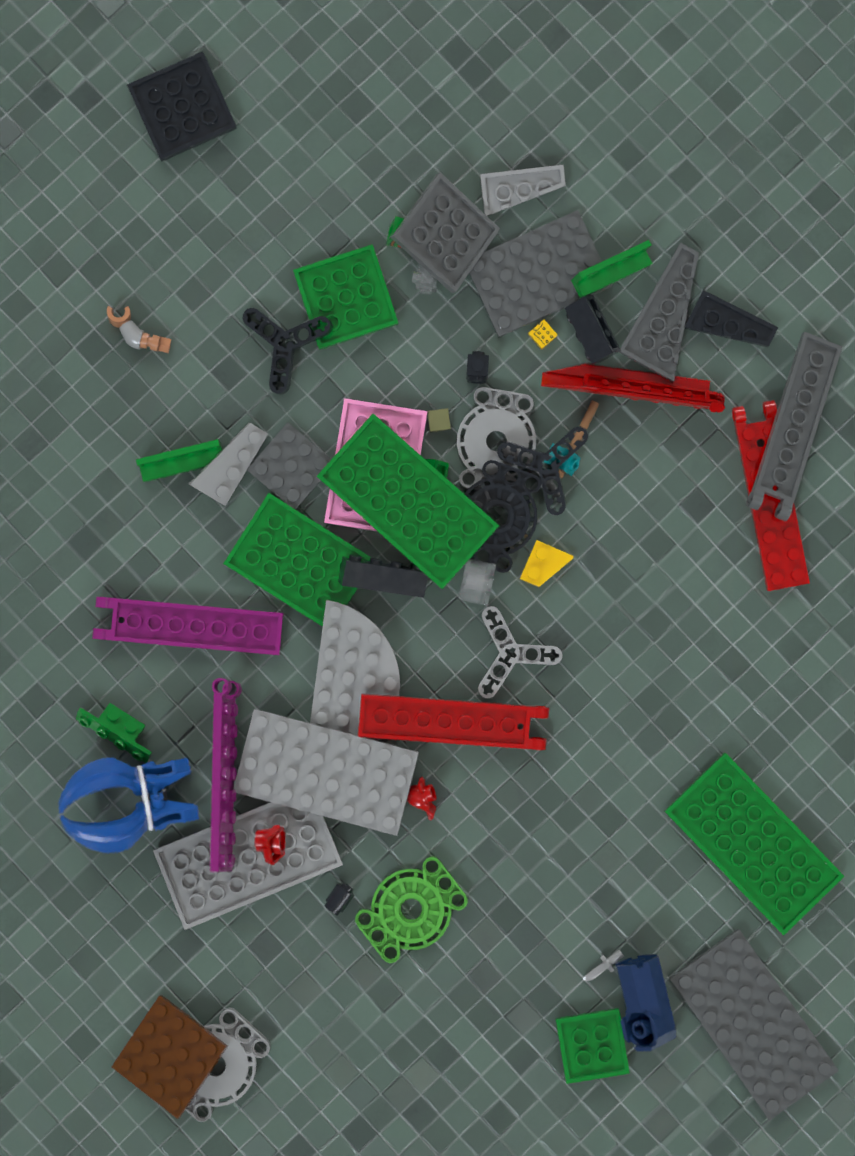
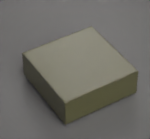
(439, 420)

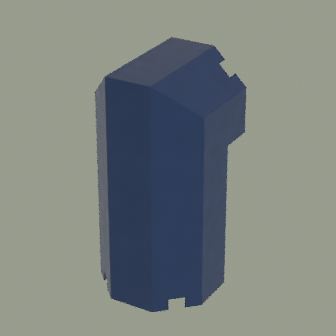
(647, 1004)

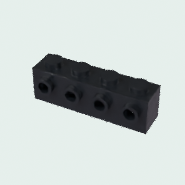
(382, 576)

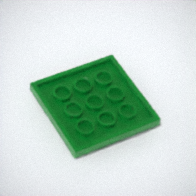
(347, 292)

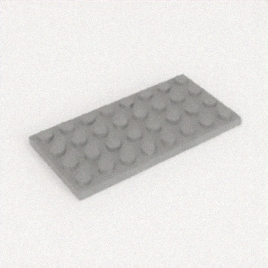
(326, 772)
(207, 894)

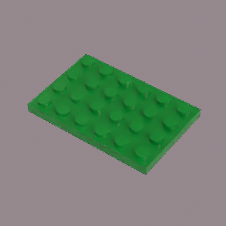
(293, 558)

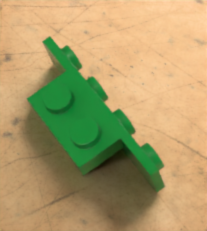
(117, 728)

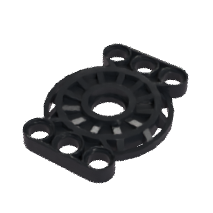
(511, 498)

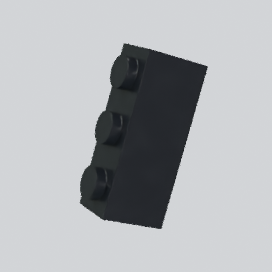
(592, 329)

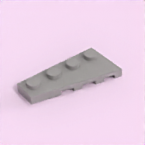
(514, 187)
(227, 469)

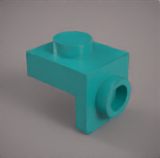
(569, 465)

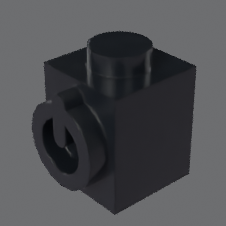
(477, 367)

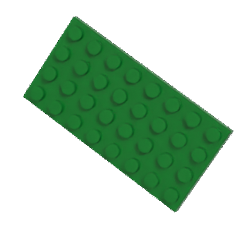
(408, 501)
(754, 843)

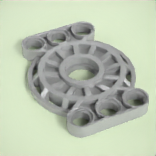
(494, 418)
(237, 1065)

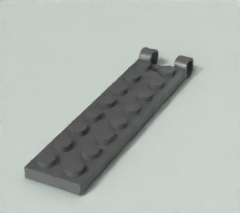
(795, 423)

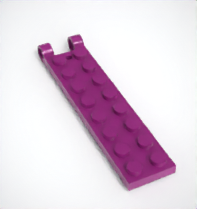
(192, 626)
(223, 776)

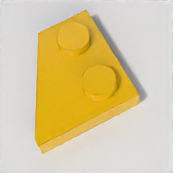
(543, 563)

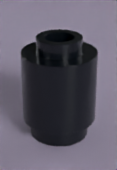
(339, 898)

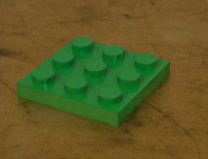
(592, 1045)

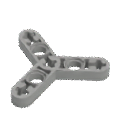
(508, 643)

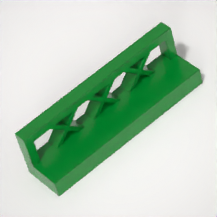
(612, 270)
(178, 460)

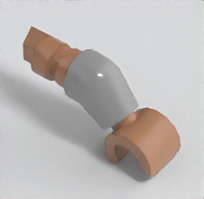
(136, 337)

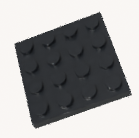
(182, 106)

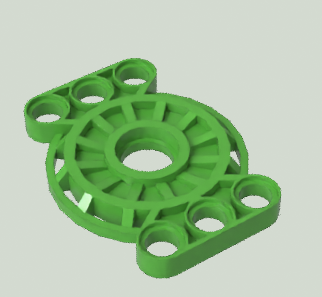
(399, 928)

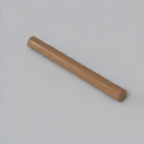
(584, 423)

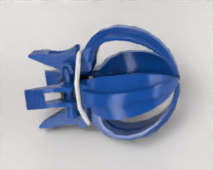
(152, 812)

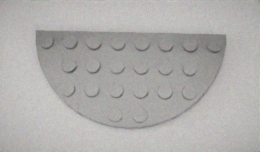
(351, 662)

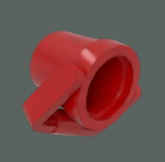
(271, 841)

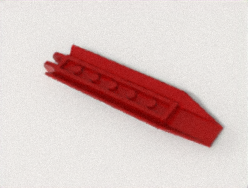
(635, 385)

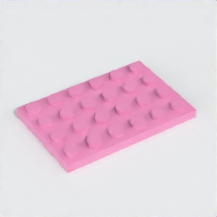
(405, 422)

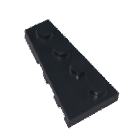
(726, 320)

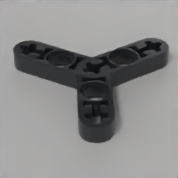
(281, 351)
(537, 463)

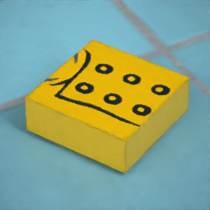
(542, 334)

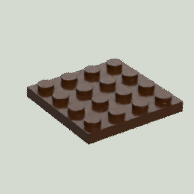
(169, 1056)

